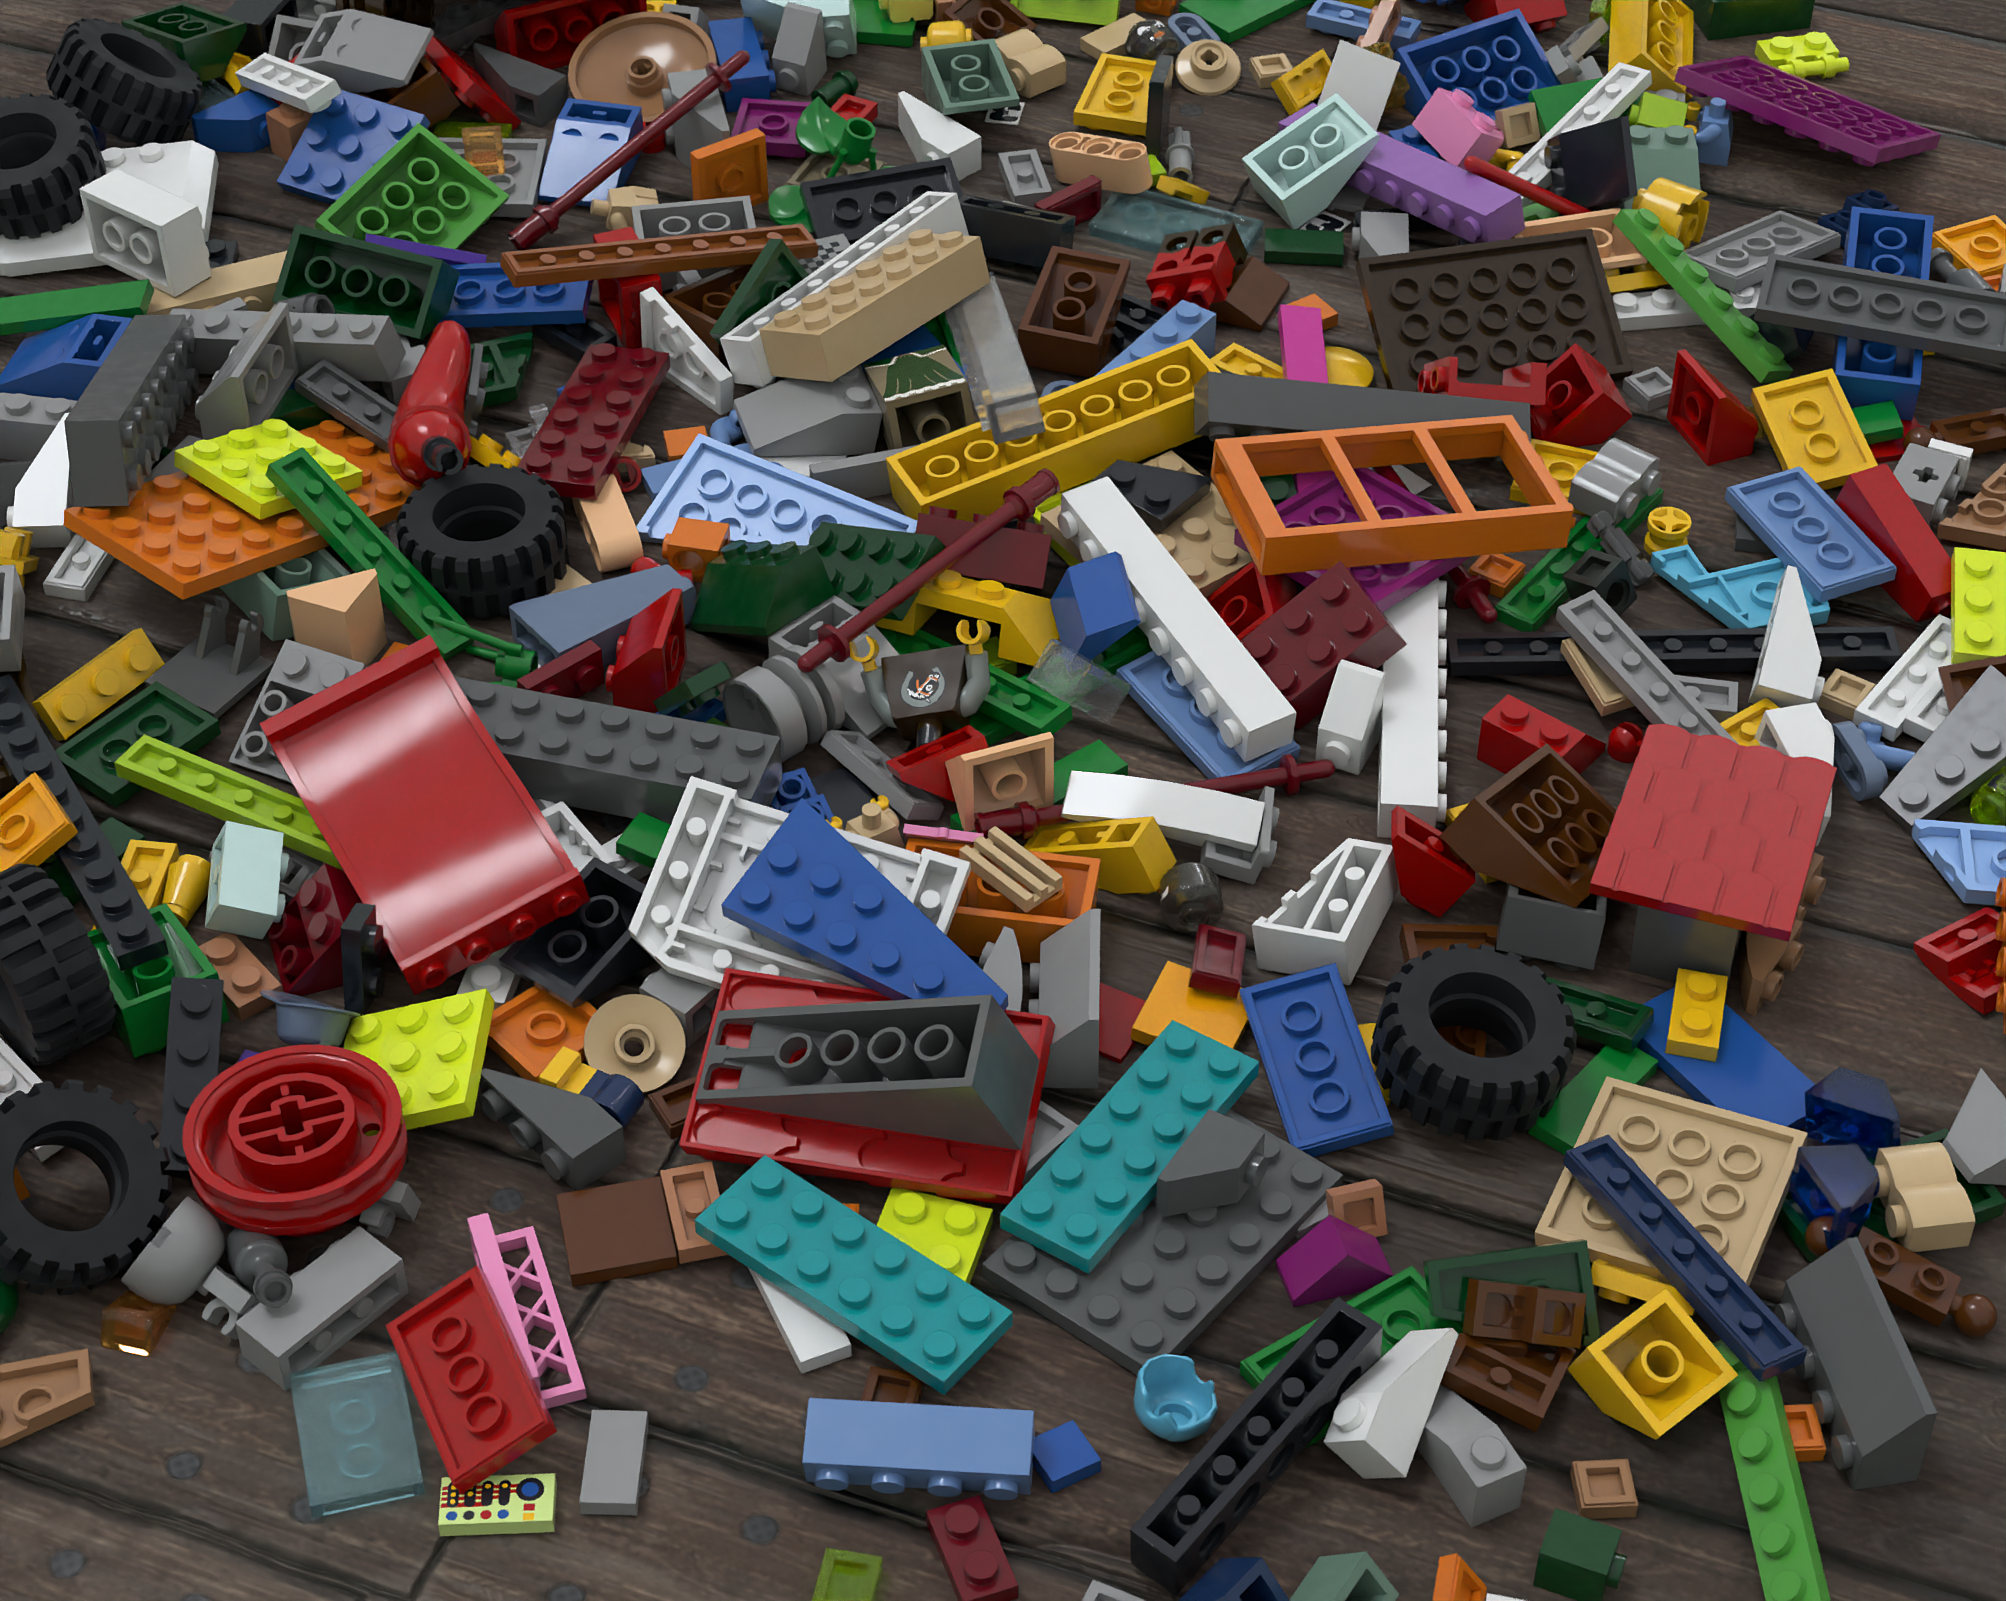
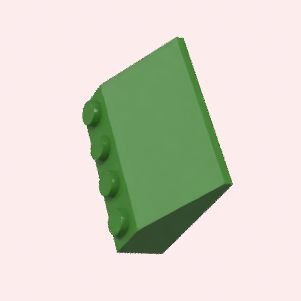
(416, 195)

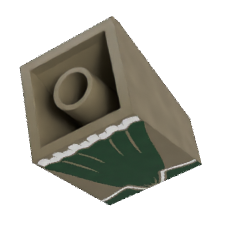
(920, 396)

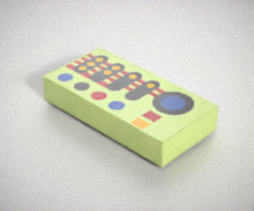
(499, 1506)

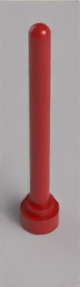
(1521, 186)

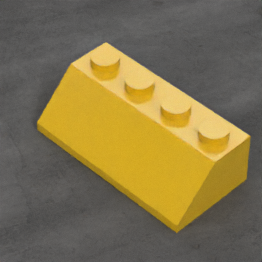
(1652, 37)

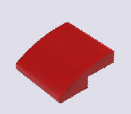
(1966, 958)

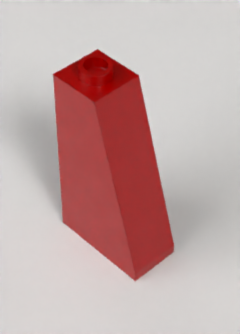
(1897, 528)

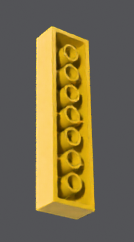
(1087, 427)

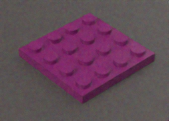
(1328, 504)

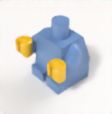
(1714, 130)

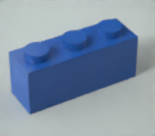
(755, 78)

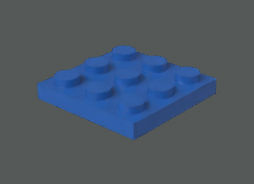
(344, 145)

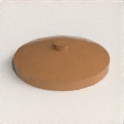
(631, 58)

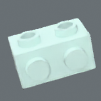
(246, 880)

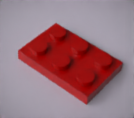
(469, 84)

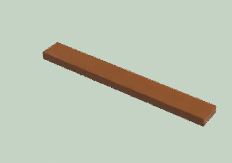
(650, 255)

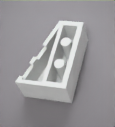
(1331, 914)

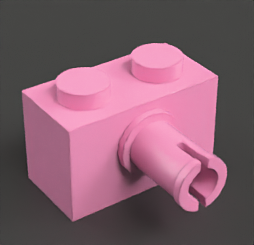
(1457, 128)

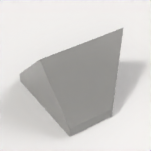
(1979, 1134)

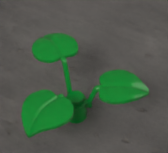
(821, 133)

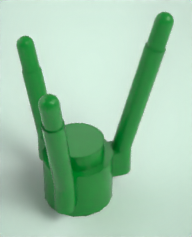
(511, 659)

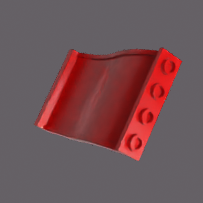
(424, 814)

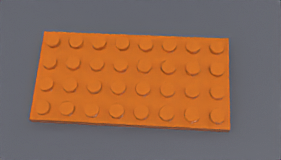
(200, 540)

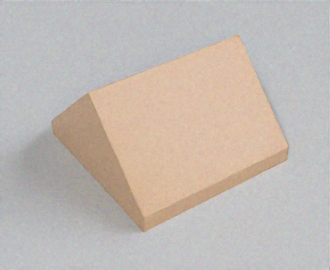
(340, 616)
(1002, 776)

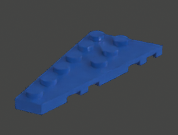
(841, 912)

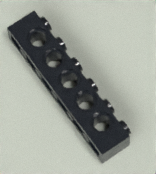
(1254, 1447)

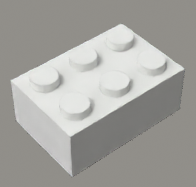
(146, 232)

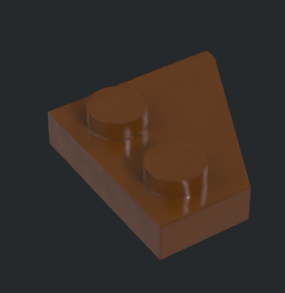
(1506, 1376)

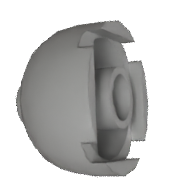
(178, 1256)

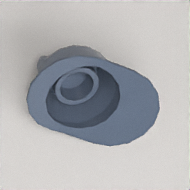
(308, 1021)

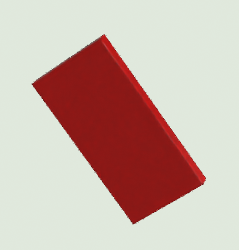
(470, 1379)

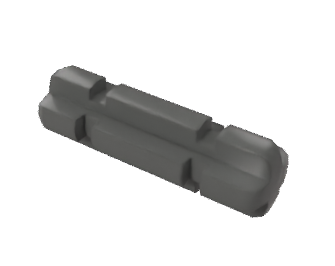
(1618, 544)

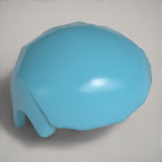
(1173, 1398)

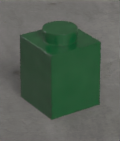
(1579, 1558)

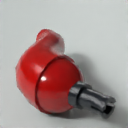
(429, 422)

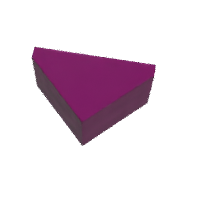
(1332, 1263)

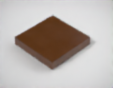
(616, 1231)

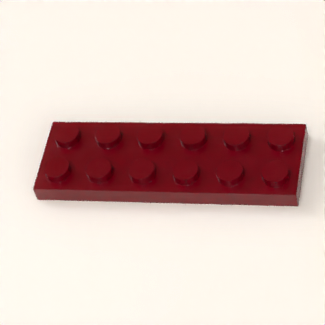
(595, 418)

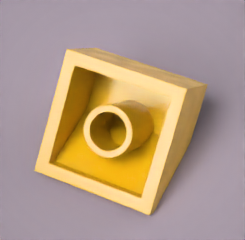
(1652, 1368)

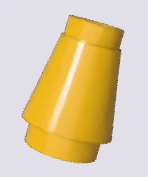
(187, 886)

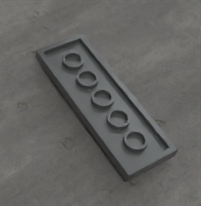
(1883, 308)

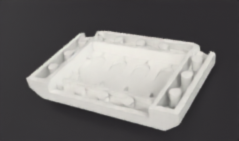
(176, 167)
(708, 853)

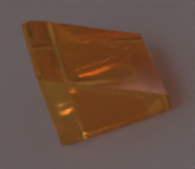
(484, 149)
(134, 1324)

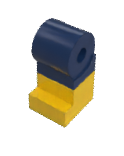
(612, 1092)

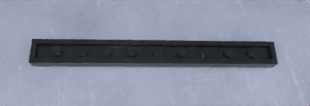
(1676, 648)
(87, 856)

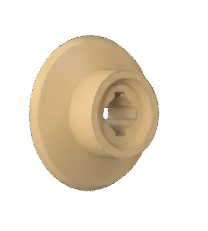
(1204, 78)

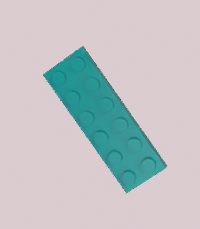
(1113, 1158)
(854, 1274)

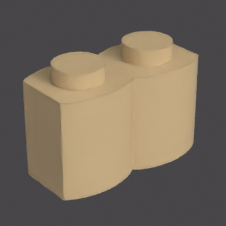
(1030, 63)
(1923, 1198)

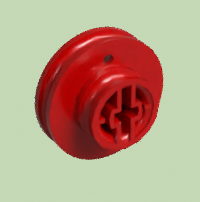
(285, 1140)

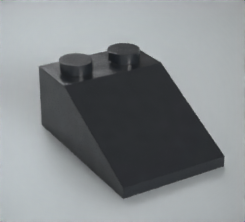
(1593, 164)
(589, 948)

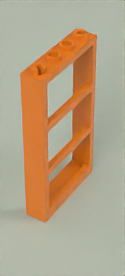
(1375, 541)

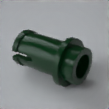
(842, 83)

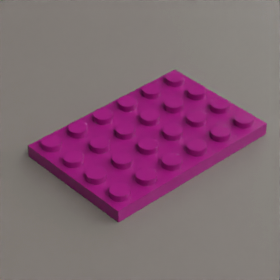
(1807, 109)

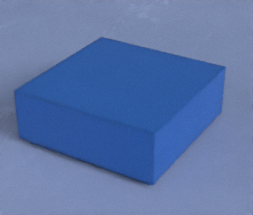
(1064, 1457)

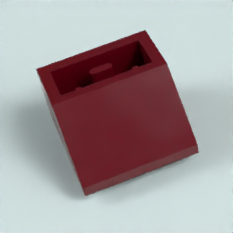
(309, 933)

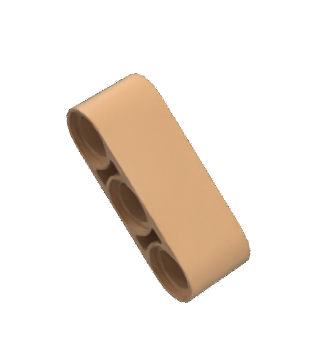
(1116, 162)
(609, 528)

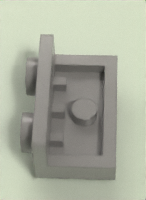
(1240, 863)

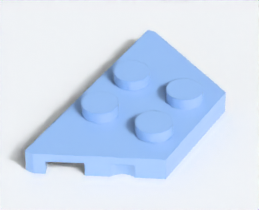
(1966, 856)

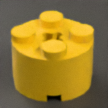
(1678, 208)

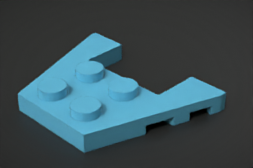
(1735, 595)

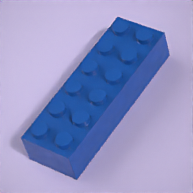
(1870, 369)

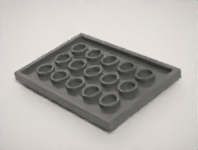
(1171, 1271)

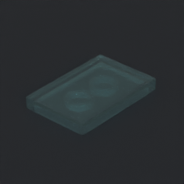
(356, 1434)

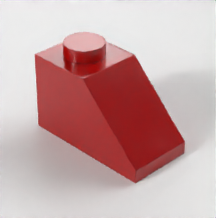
(926, 765)
(1425, 866)

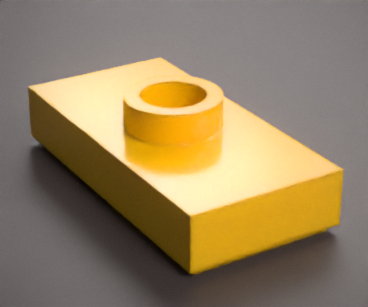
(1303, 82)

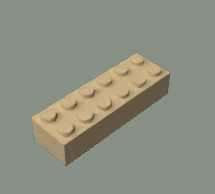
(874, 305)

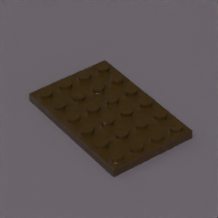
(1491, 307)

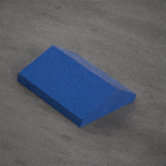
(1094, 605)

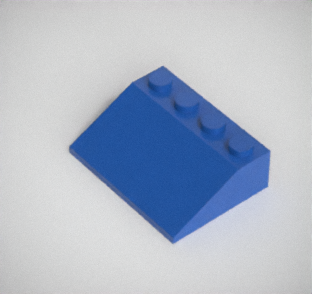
(1488, 60)

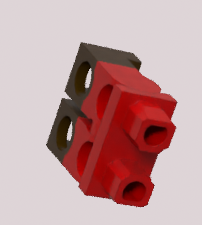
(1198, 269)

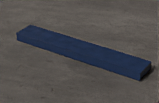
(1685, 1258)

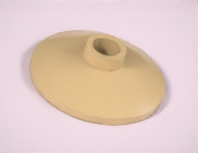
(640, 1020)

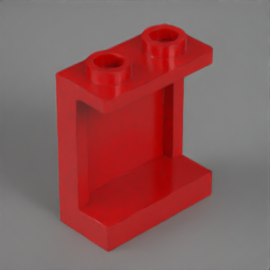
(1520, 383)

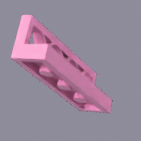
(487, 1255)

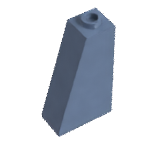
(593, 612)

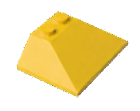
(1024, 618)

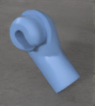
(727, 429)
(1892, 757)

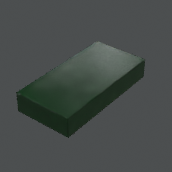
(1304, 247)

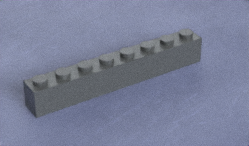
(1260, 406)

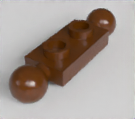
(1979, 431)
(1914, 1281)

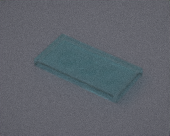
(1147, 217)

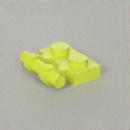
(1803, 55)

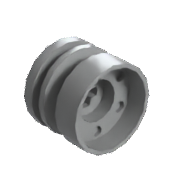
(785, 701)

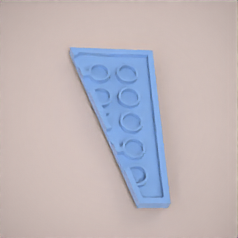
(756, 499)

